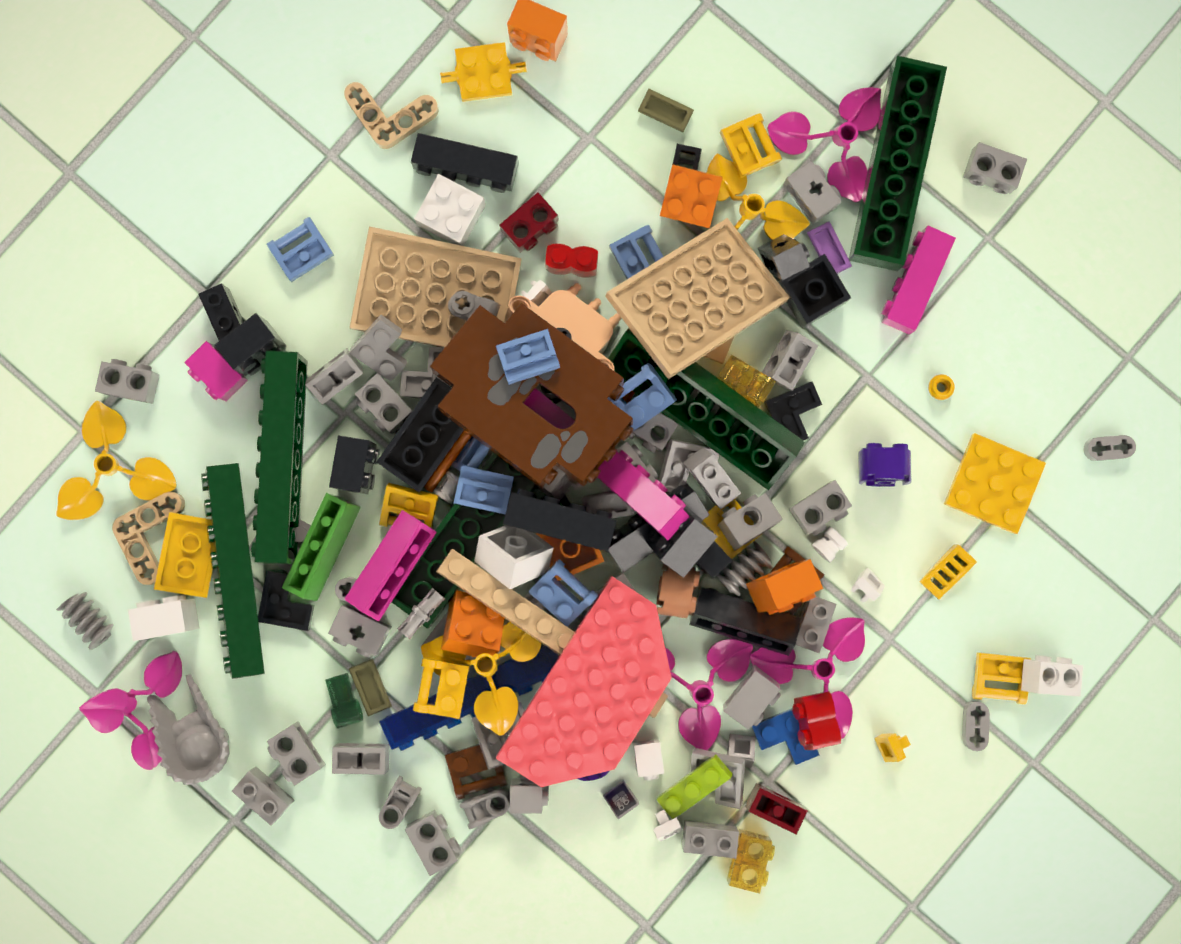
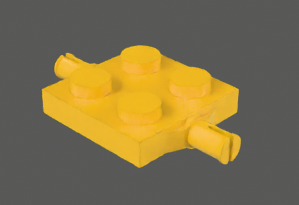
(483, 72)

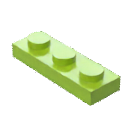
(694, 786)

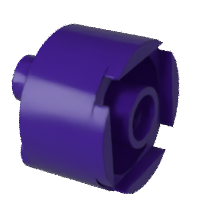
(884, 465)

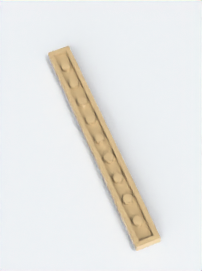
(512, 606)

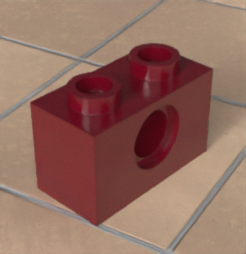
(776, 808)

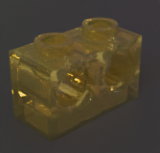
(746, 380)
(751, 861)

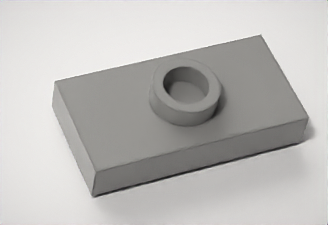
(606, 502)

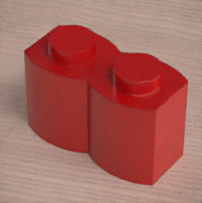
(564, 260)
(817, 721)

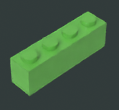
(321, 547)

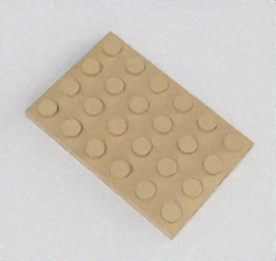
(415, 278)
(697, 297)

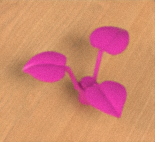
(862, 113)
(844, 639)
(108, 708)
(702, 724)

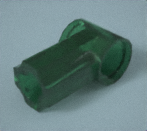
(344, 708)

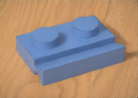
(528, 356)
(483, 490)

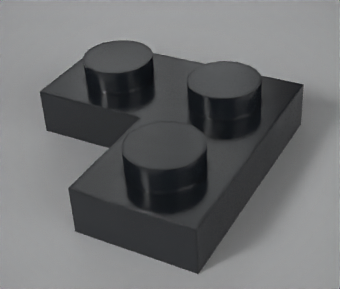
(789, 405)
(277, 608)

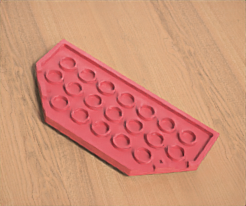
(593, 692)

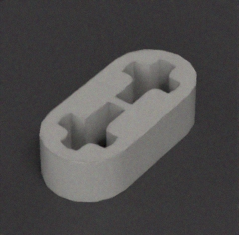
(1110, 453)
(969, 726)

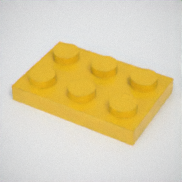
(185, 556)

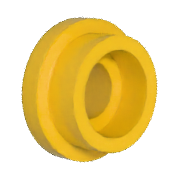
(948, 384)

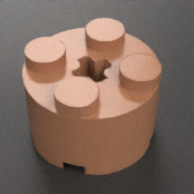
(676, 592)

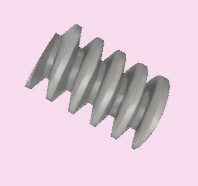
(745, 569)
(85, 620)

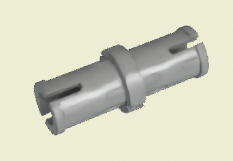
(421, 613)

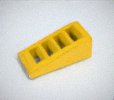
(941, 565)

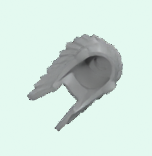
(192, 746)

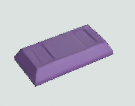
(827, 242)

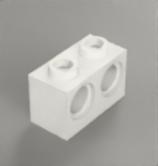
(1052, 677)

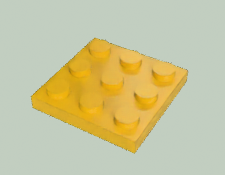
(994, 483)

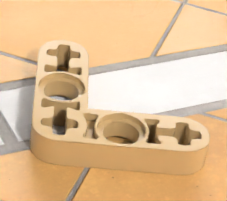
(384, 124)
(136, 534)

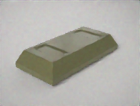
(665, 110)
(370, 687)

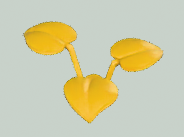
(779, 215)
(105, 427)
(496, 707)

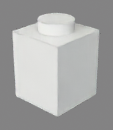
(648, 759)

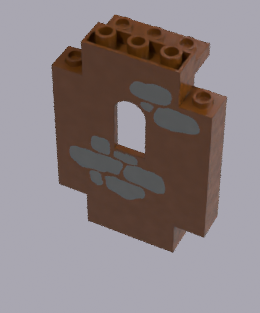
(496, 410)

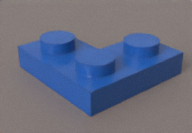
(780, 729)

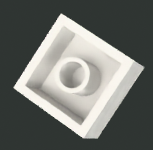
(450, 211)
(513, 555)
(157, 619)

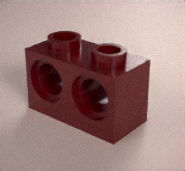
(524, 219)

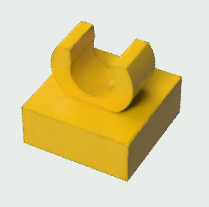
(892, 746)

